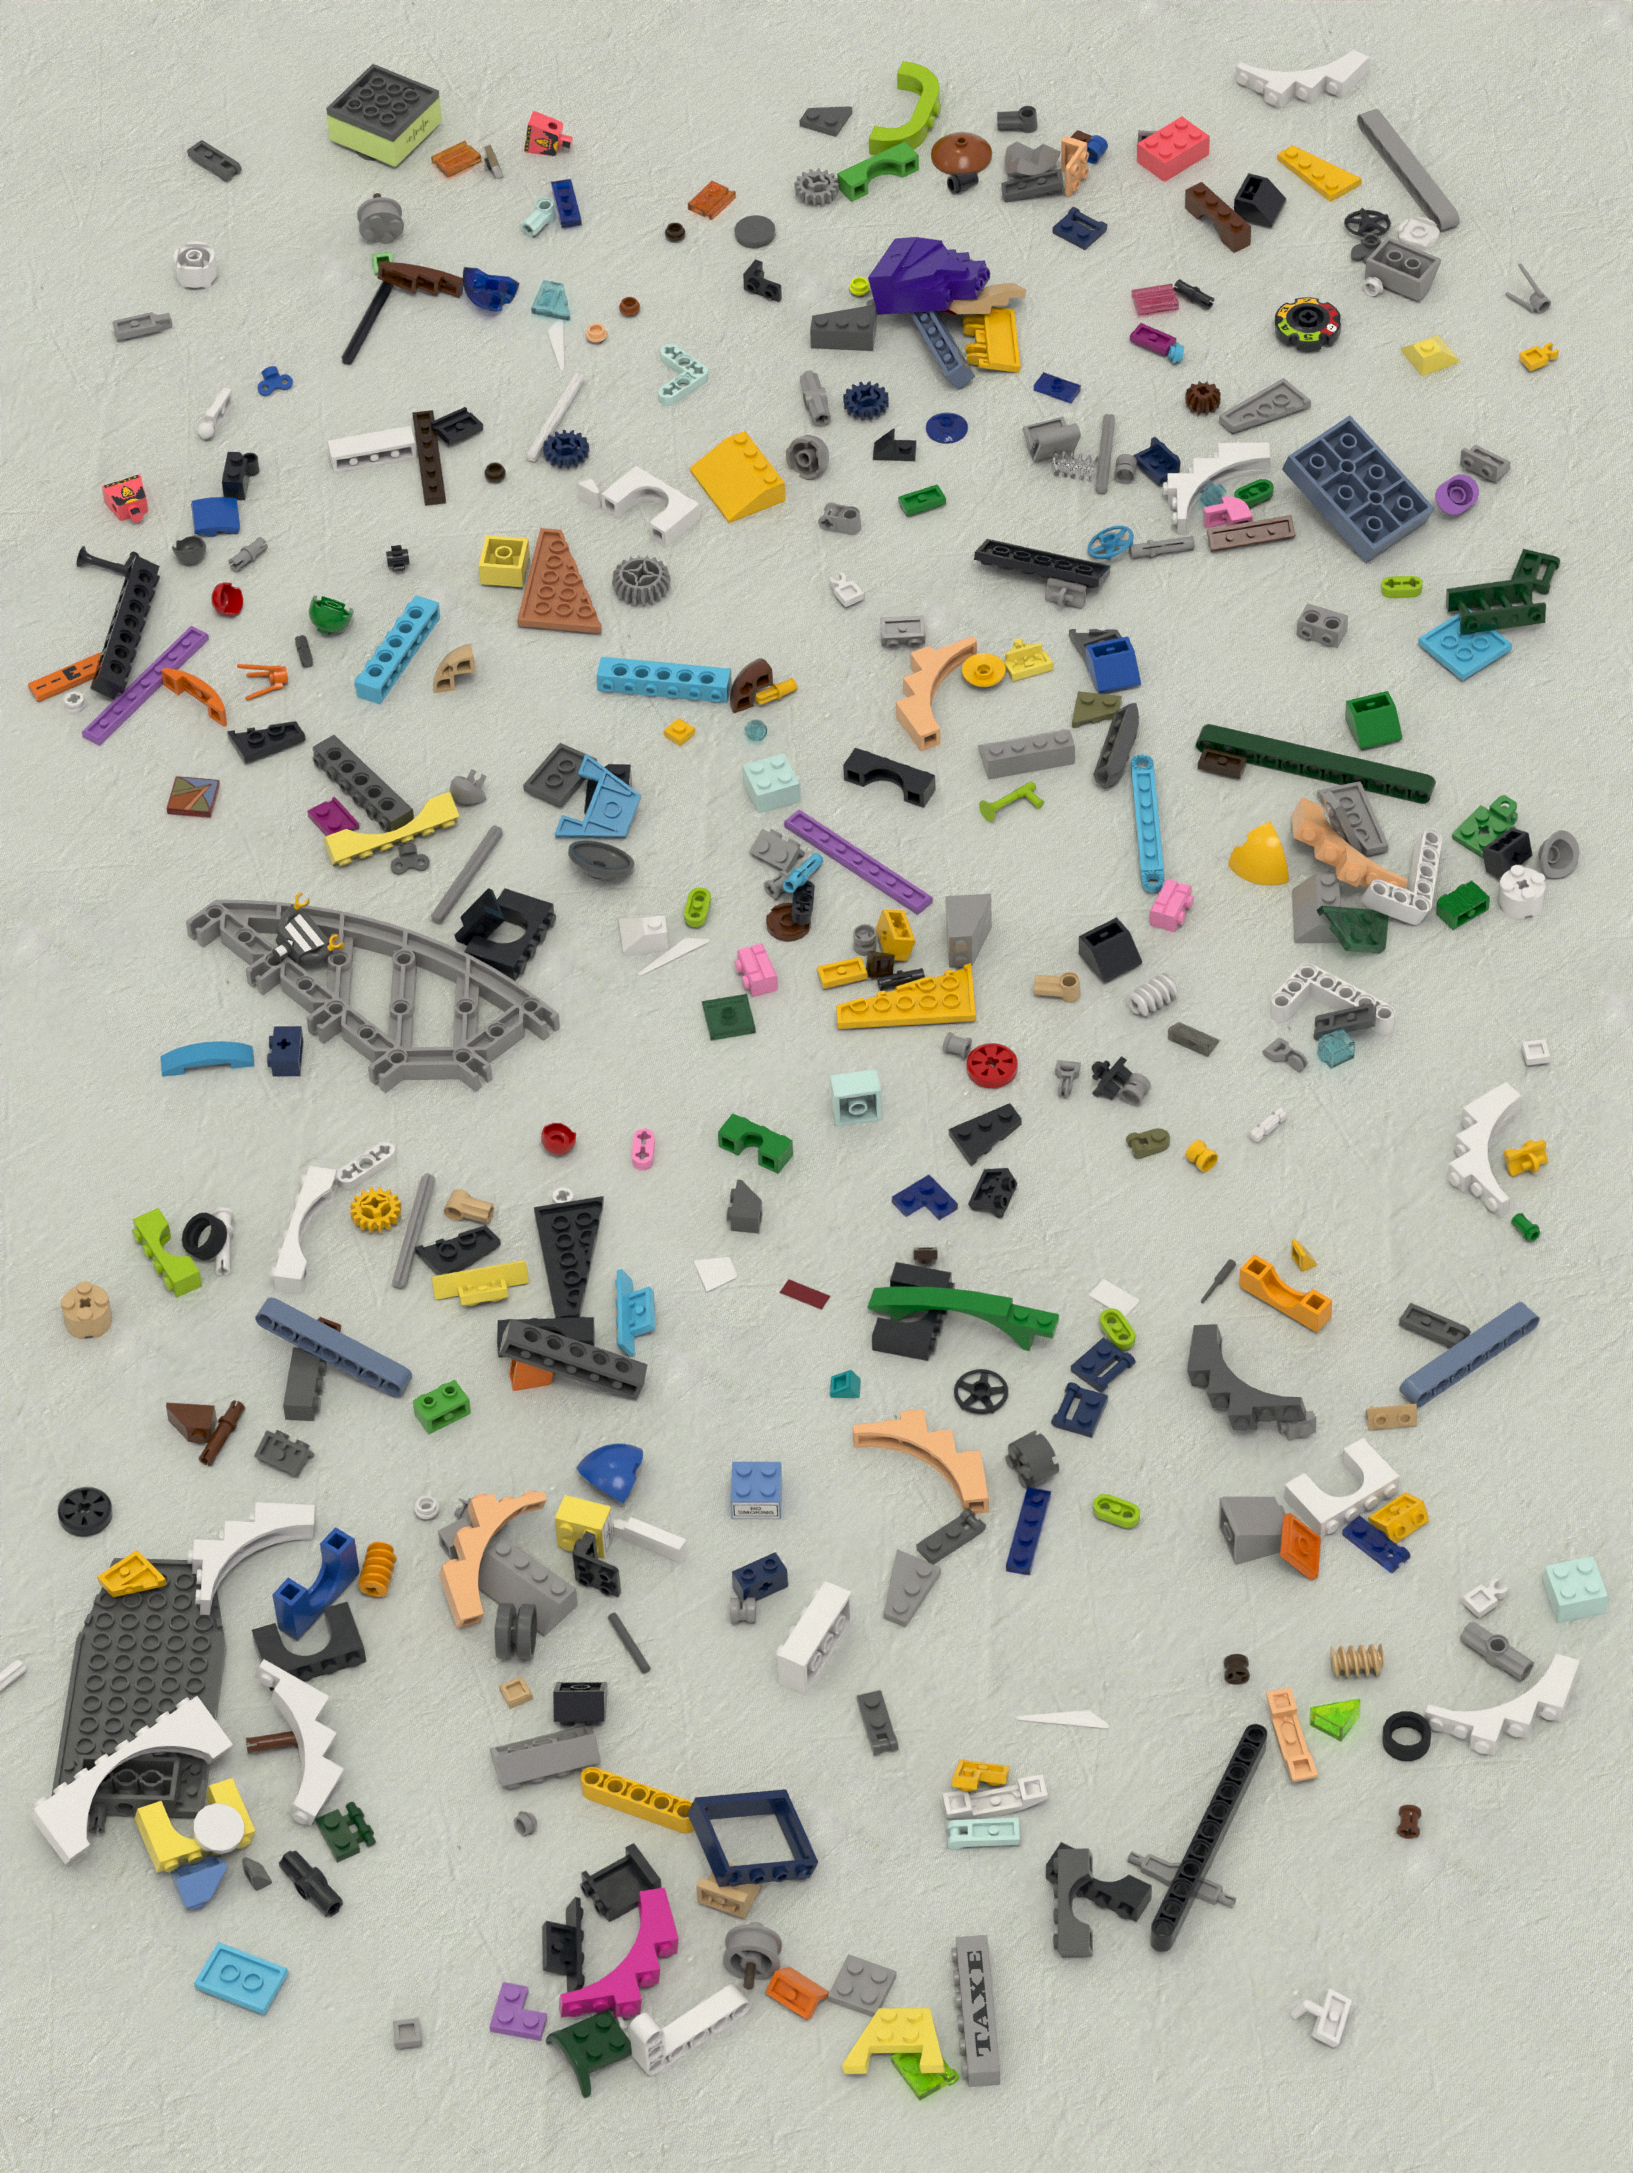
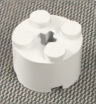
(195, 265)
(1522, 892)

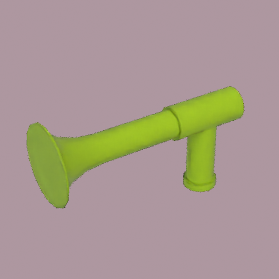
(989, 809)

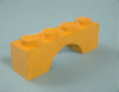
(1263, 1282)

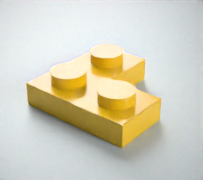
(970, 1773)

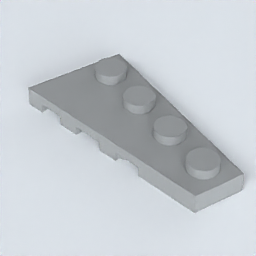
(1264, 406)

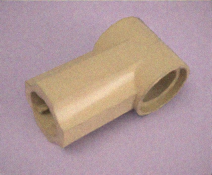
(1064, 986)
(462, 1205)

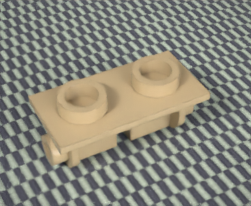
(1391, 1416)

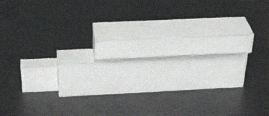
(651, 1538)

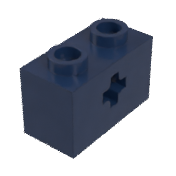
(286, 1051)
(760, 1578)

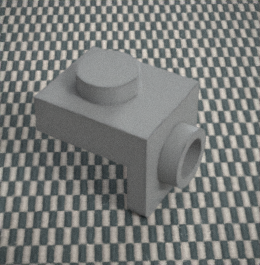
(1298, 1428)

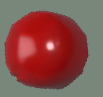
(227, 599)
(558, 1138)

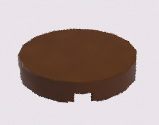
(782, 927)

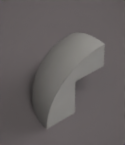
(1025, 161)

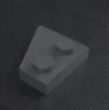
(826, 119)
(1094, 636)

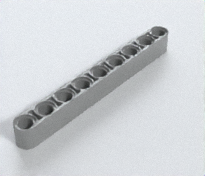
(1408, 169)

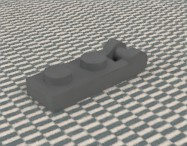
(214, 160)
(1348, 1019)
(1433, 1325)
(950, 1537)
(877, 1722)

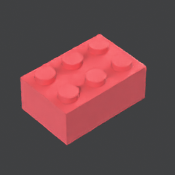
(1173, 149)

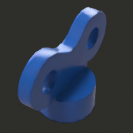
(273, 381)

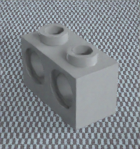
(1322, 625)

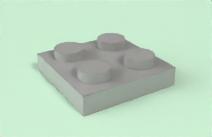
(862, 1985)

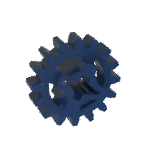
(866, 400)
(566, 449)

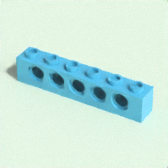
(397, 649)
(664, 679)

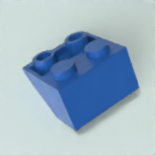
(1112, 665)

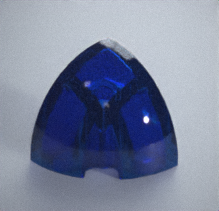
(488, 291)

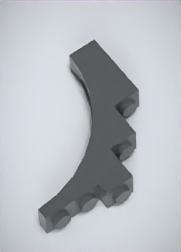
(1225, 1389)

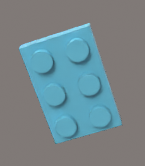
(241, 1978)

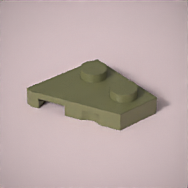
(1095, 707)

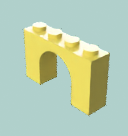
(171, 1849)

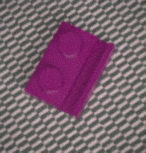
(332, 817)

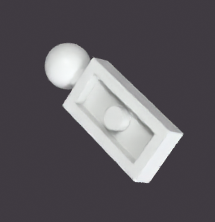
(216, 413)

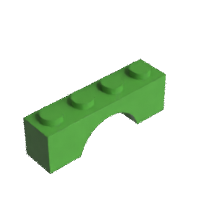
(896, 161)

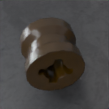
(1236, 1669)

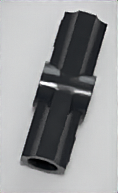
(310, 1883)

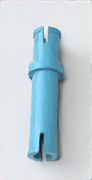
(795, 876)

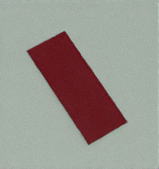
(805, 1294)

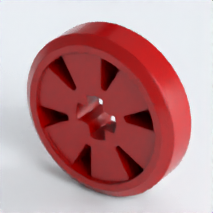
(985, 1075)

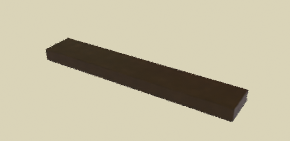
(429, 458)

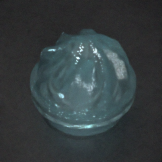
(755, 730)

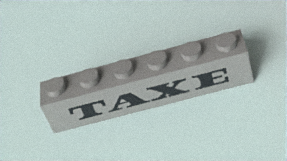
(977, 2011)

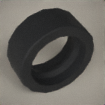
(214, 1242)
(1406, 1752)

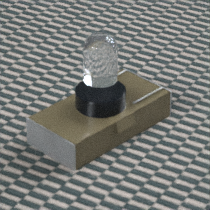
(491, 162)

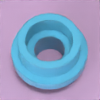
(1176, 353)

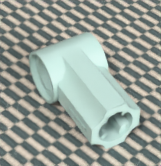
(542, 215)

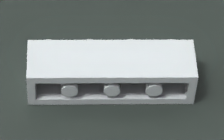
(372, 449)

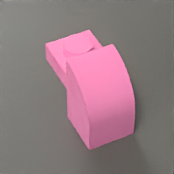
(1229, 512)

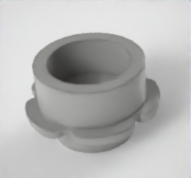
(525, 1823)

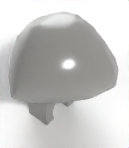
(465, 792)

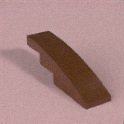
(417, 277)

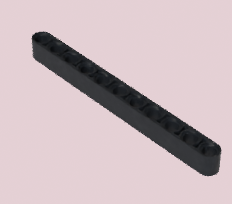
(1214, 1824)

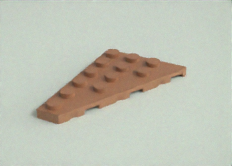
(556, 590)

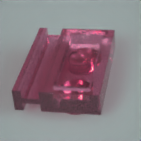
(1155, 299)

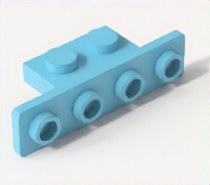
(635, 1312)

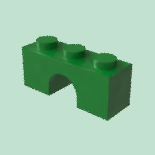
(740, 1133)

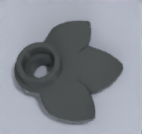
(1366, 248)

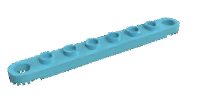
(1147, 823)

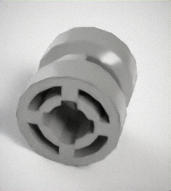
(1125, 468)
(864, 939)
(1135, 1089)
(743, 1610)

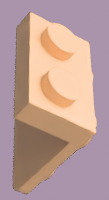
(1073, 163)

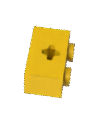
(895, 934)

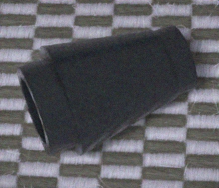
(961, 181)

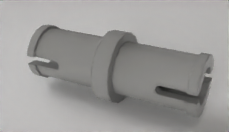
(248, 554)

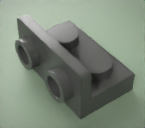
(283, 1453)

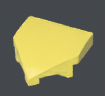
(1026, 660)

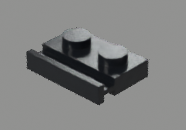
(457, 426)

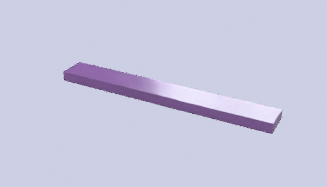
(144, 686)
(858, 862)

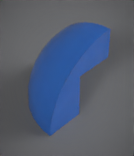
(612, 1469)

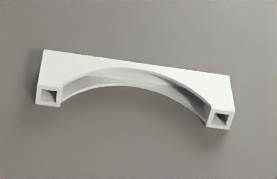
(185, 1731)

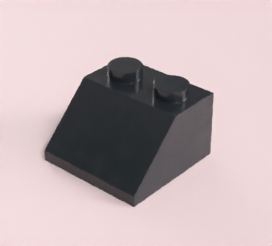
(580, 1702)

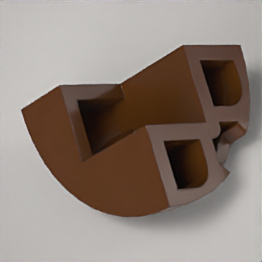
(751, 678)

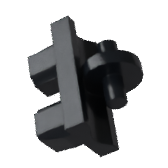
(1106, 1085)

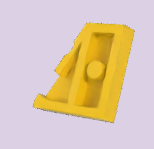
(131, 1576)

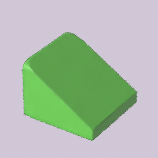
(377, 258)

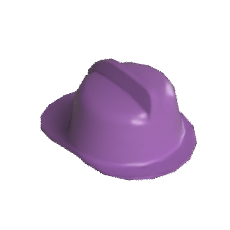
(1457, 494)

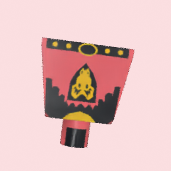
(545, 135)
(126, 498)

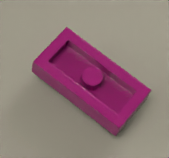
(1152, 339)

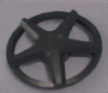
(1367, 223)
(981, 1391)

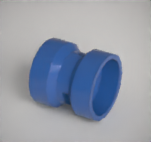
(1096, 147)

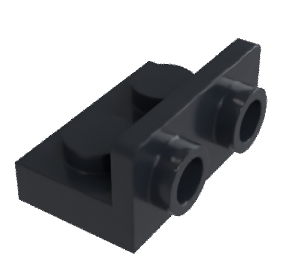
(993, 1191)

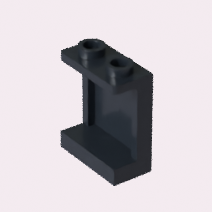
(618, 1885)

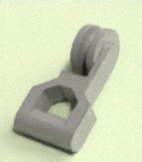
(1295, 1058)
(1066, 1078)

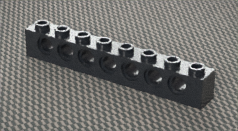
(125, 628)

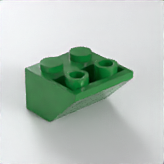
(1373, 720)

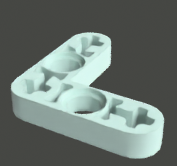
(693, 374)

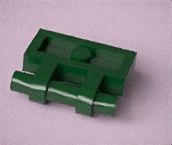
(338, 1835)

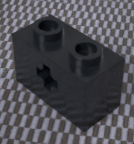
(1506, 851)

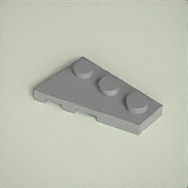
(908, 1587)

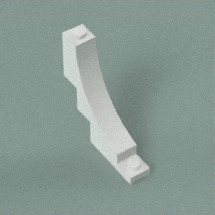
(302, 1708)

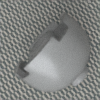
(807, 456)

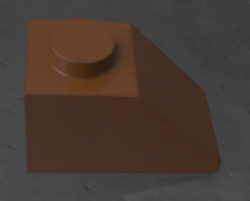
(193, 1421)

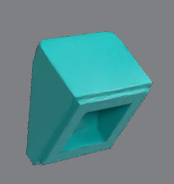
(845, 1385)

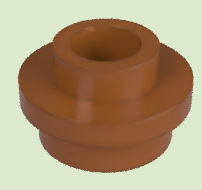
(629, 306)

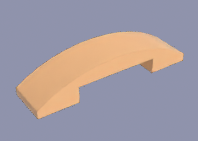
(1290, 1735)

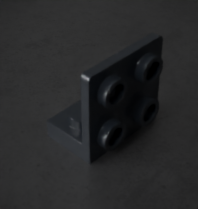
(480, 918)

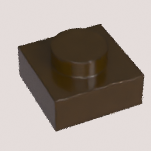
(925, 1254)

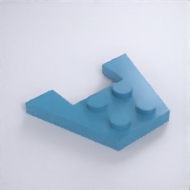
(609, 810)

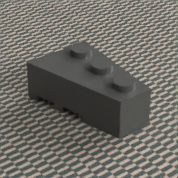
(845, 329)

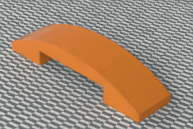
(181, 681)

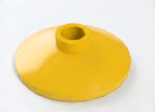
(983, 670)

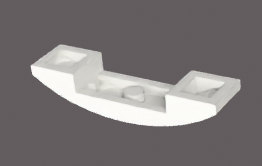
(997, 1801)

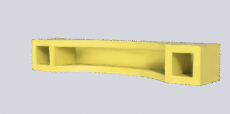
(350, 844)

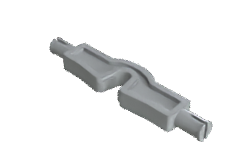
(1165, 1872)

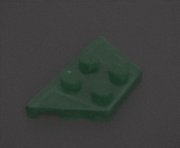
(1357, 928)

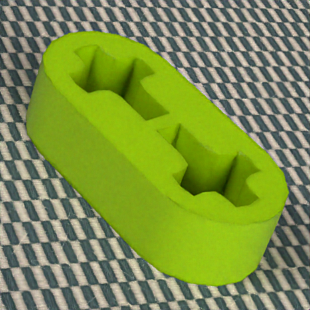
(1401, 586)

